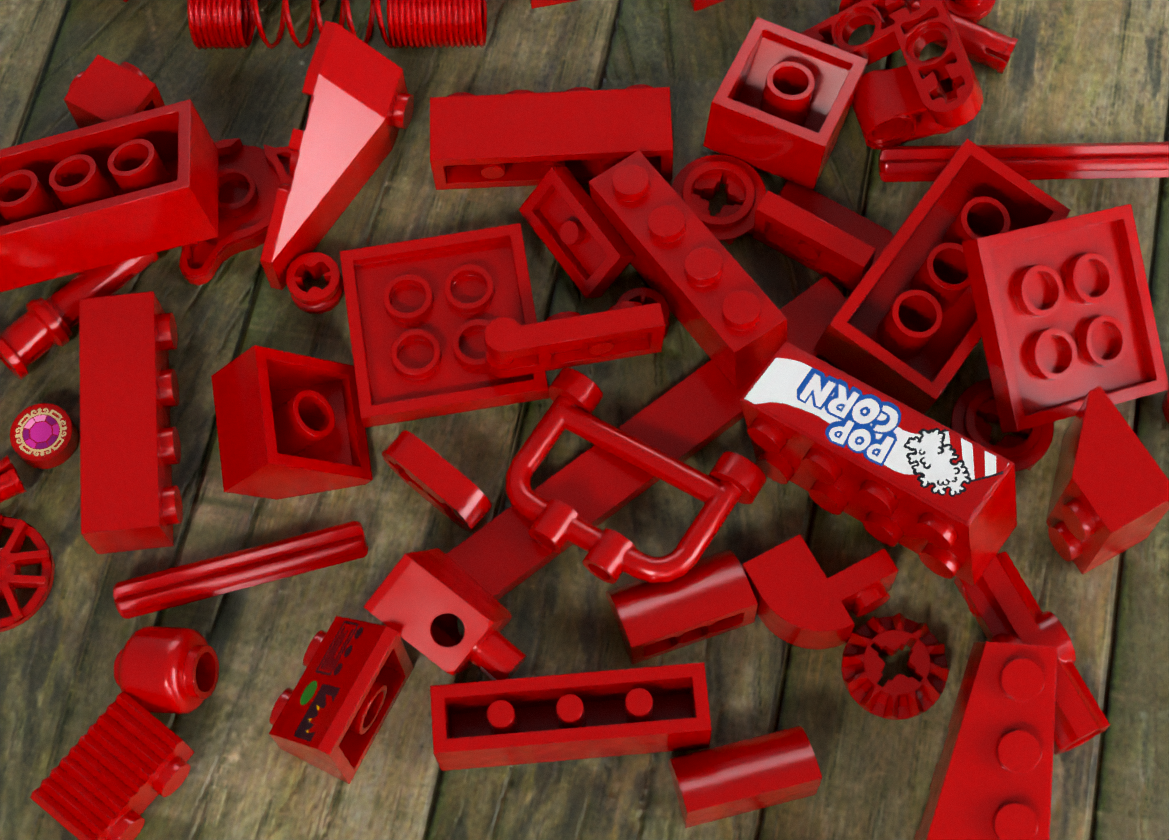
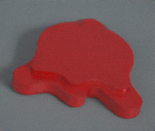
(245, 204)

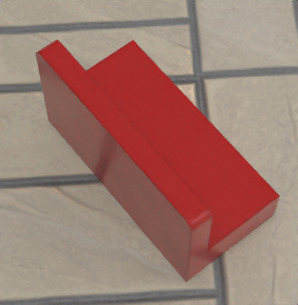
(819, 233)

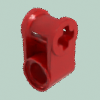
(892, 109)

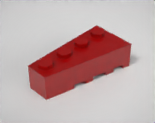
(997, 749)

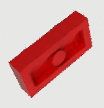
(576, 232)

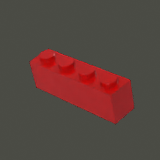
(525, 133)
(691, 269)
(127, 423)
(570, 716)

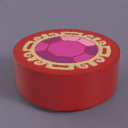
(43, 436)

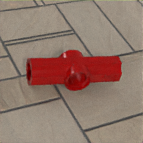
(1012, 615)

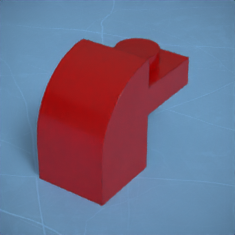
(807, 606)

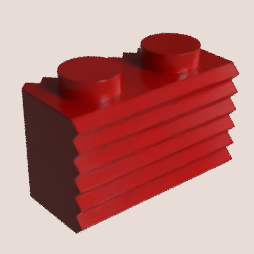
(115, 774)

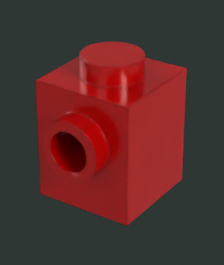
(110, 92)

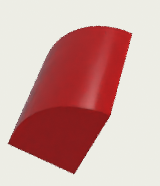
(687, 610)
(745, 776)

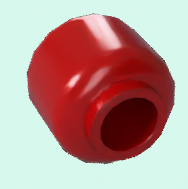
(167, 669)

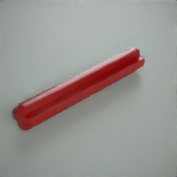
(240, 569)

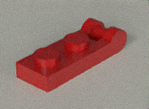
(573, 339)

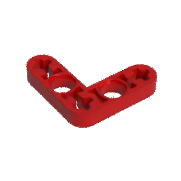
(911, 34)

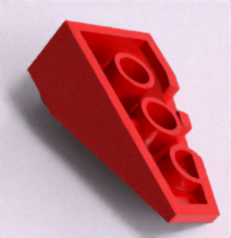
(349, 131)

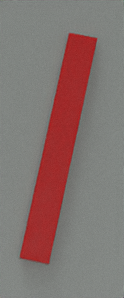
(601, 483)

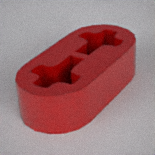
(436, 480)

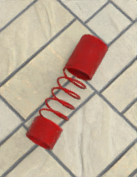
(409, 23)

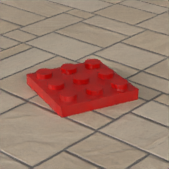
(1065, 314)
(422, 320)

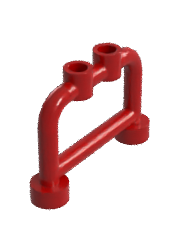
(609, 552)

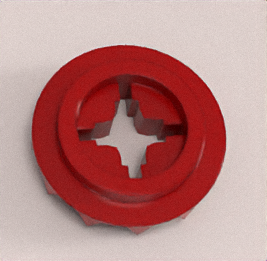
(743, 190)
(978, 405)
(902, 696)

